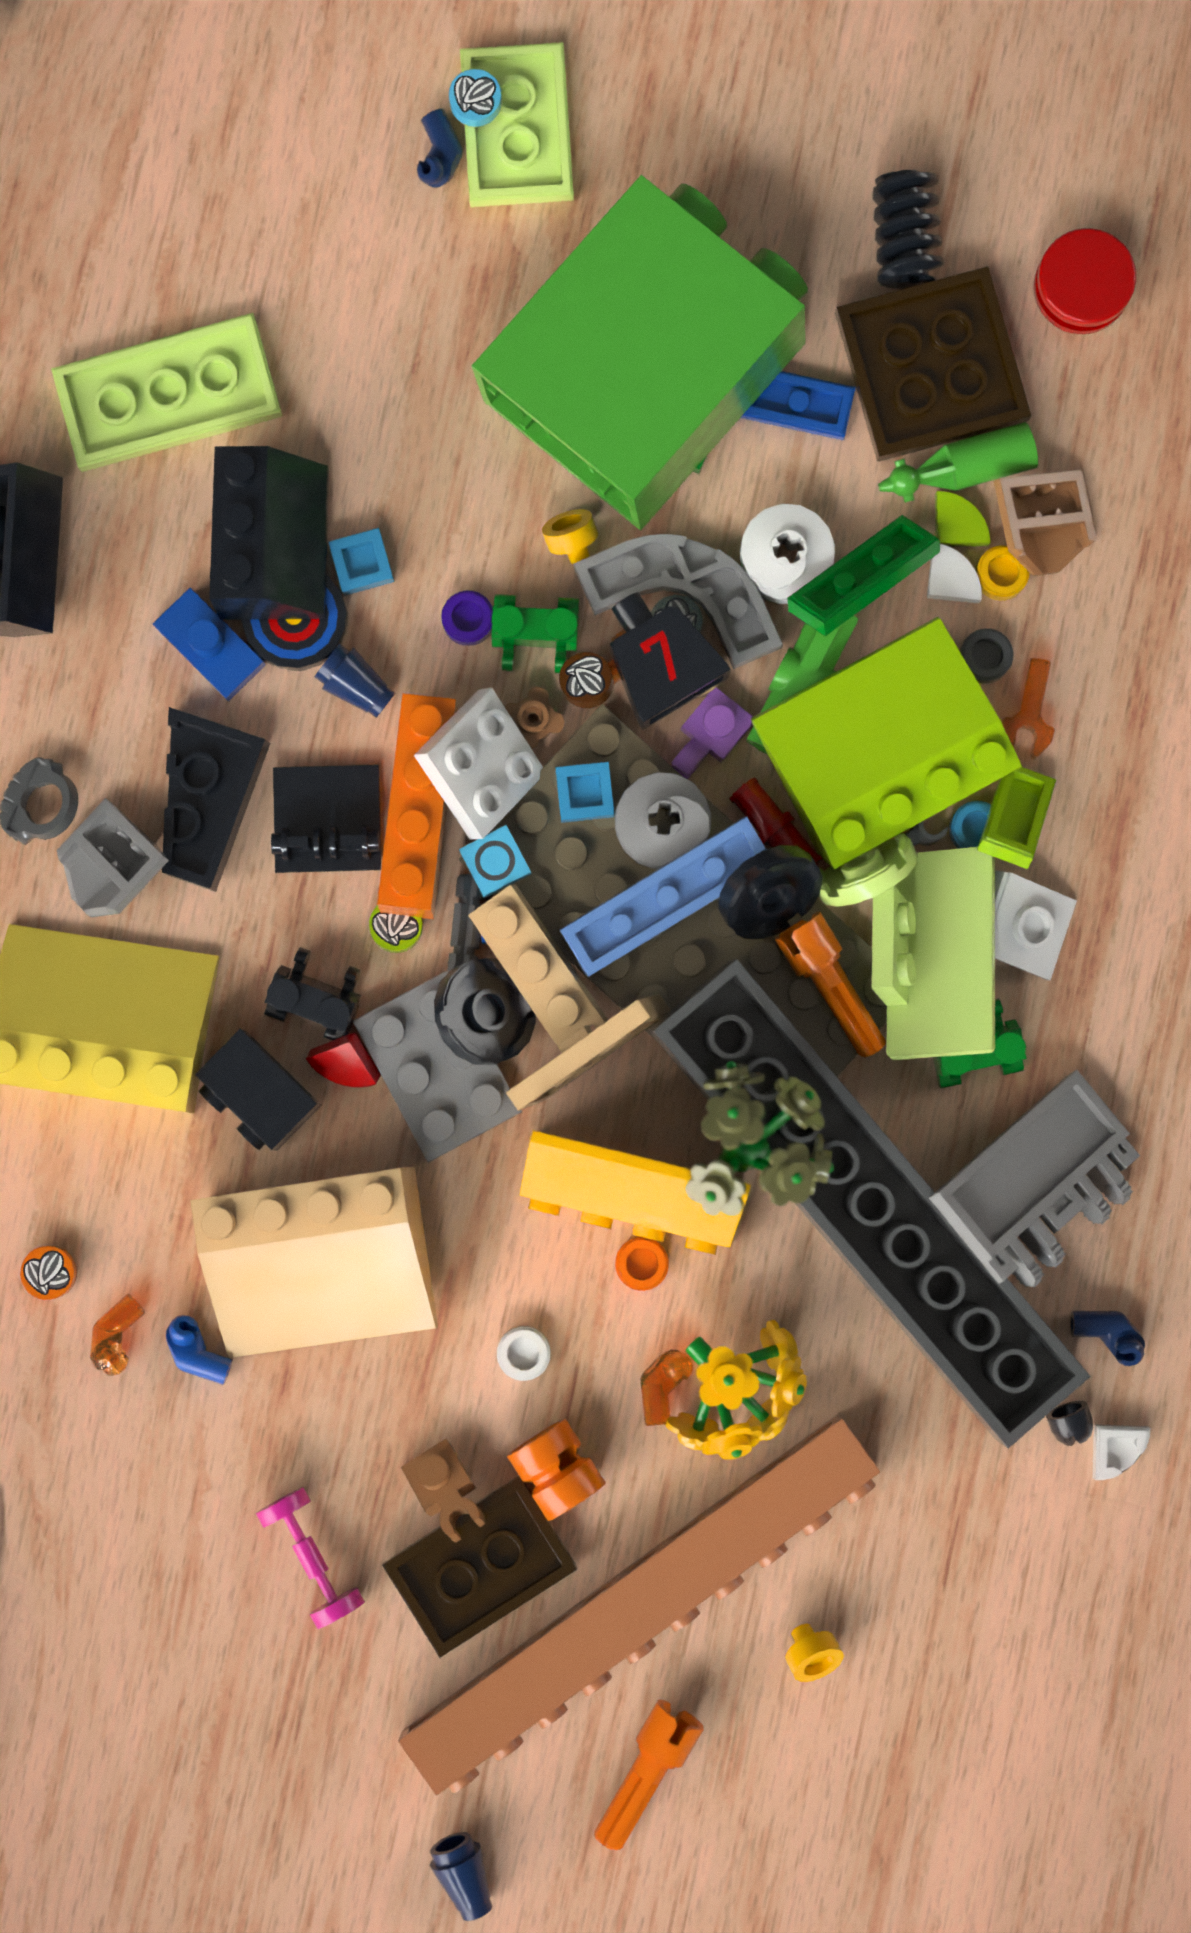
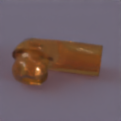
(107, 1336)
(659, 1381)

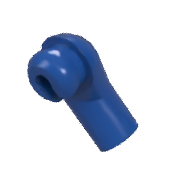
(191, 1353)

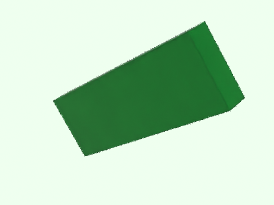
(863, 575)

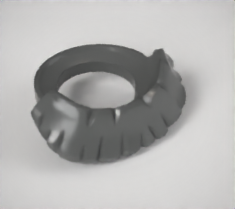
(14, 816)

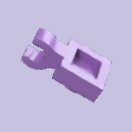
(713, 730)

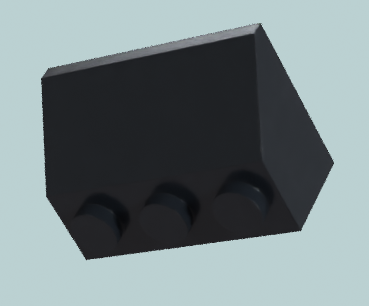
(268, 534)
(28, 549)

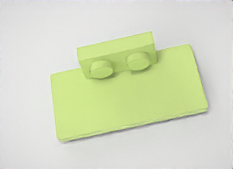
(938, 956)

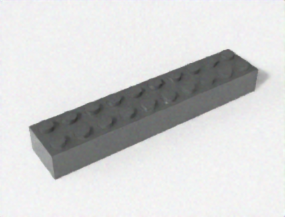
(881, 1214)

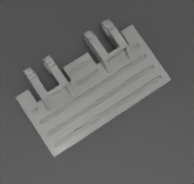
(1039, 1172)

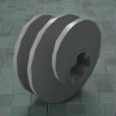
(642, 802)

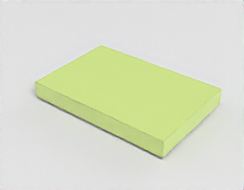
(527, 146)

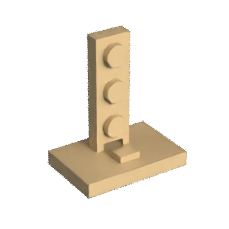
(555, 996)

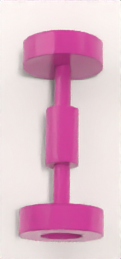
(310, 1558)

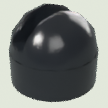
(1071, 1422)

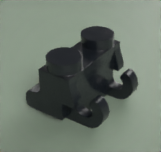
(312, 998)

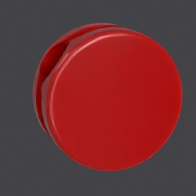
(1084, 281)

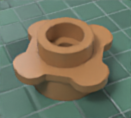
(548, 720)

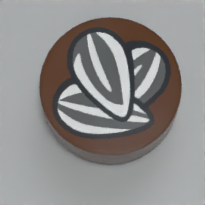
(586, 680)

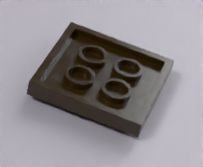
(932, 364)

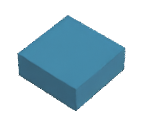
(361, 561)
(584, 792)

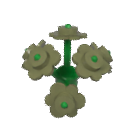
(736, 1121)

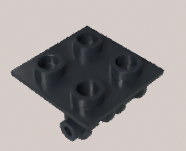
(326, 819)

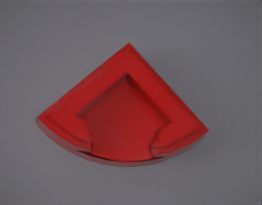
(344, 1062)

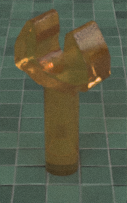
(1030, 711)

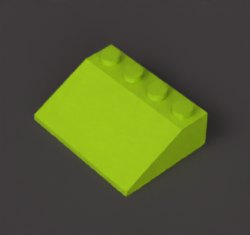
(885, 743)

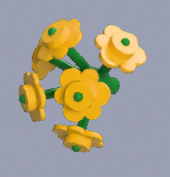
(732, 1381)

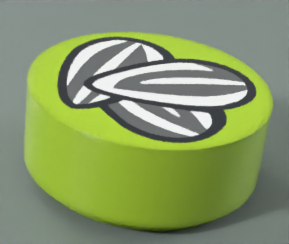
(395, 932)

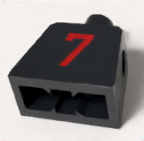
(662, 660)

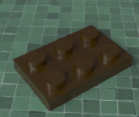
(486, 1574)

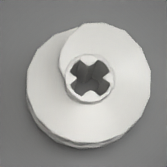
(796, 529)

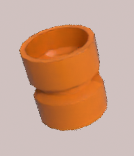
(556, 1469)

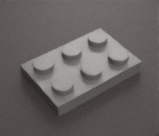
(435, 1090)

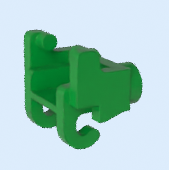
(534, 628)
(1008, 1054)

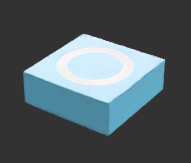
(495, 861)

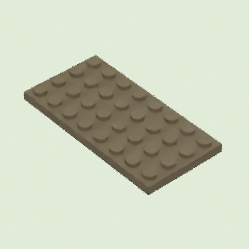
(585, 865)

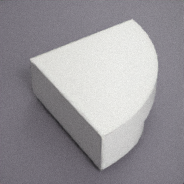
(953, 577)
(1117, 1448)

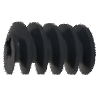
(904, 228)

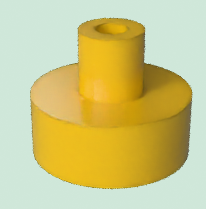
(571, 534)
(813, 1653)

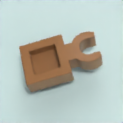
(440, 1485)

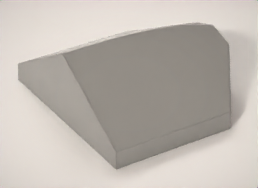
(108, 861)

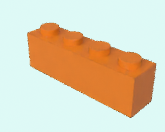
(414, 814)

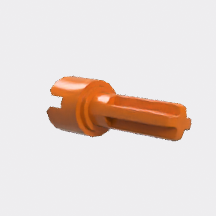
(815, 954)
(663, 1746)

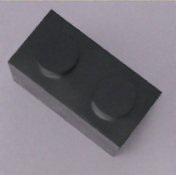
(256, 1091)

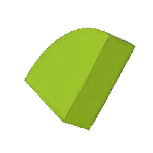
(959, 522)

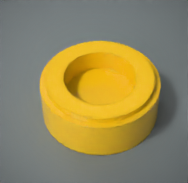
(1001, 574)

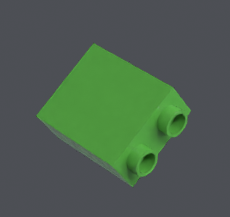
(645, 347)

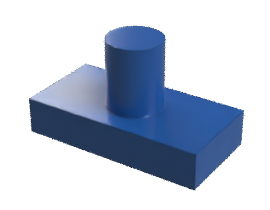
(209, 644)

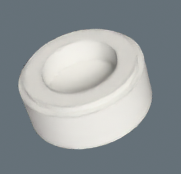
(523, 1353)

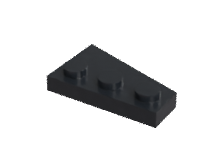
(208, 793)

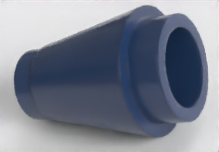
(354, 681)
(462, 1874)

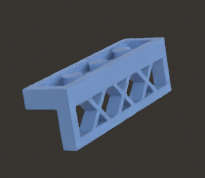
(660, 898)

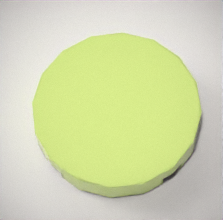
(869, 873)

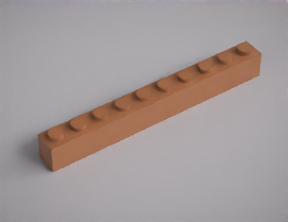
(637, 1606)

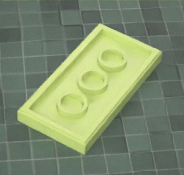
(166, 392)

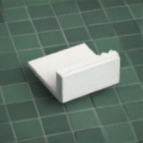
(1029, 924)

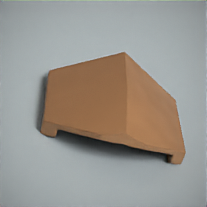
(1045, 519)

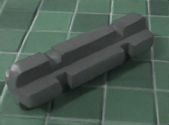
(464, 934)

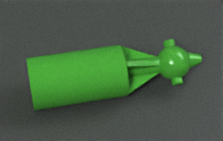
(968, 462)

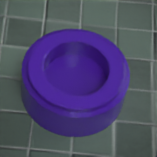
(467, 618)

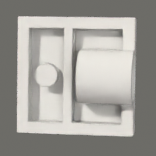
(480, 763)

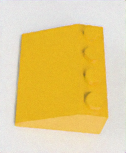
(621, 1188)

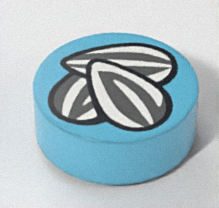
(475, 97)

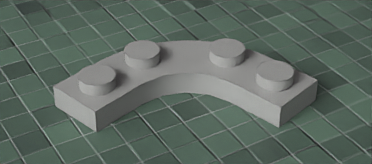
(690, 569)

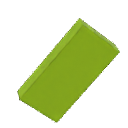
(1017, 816)

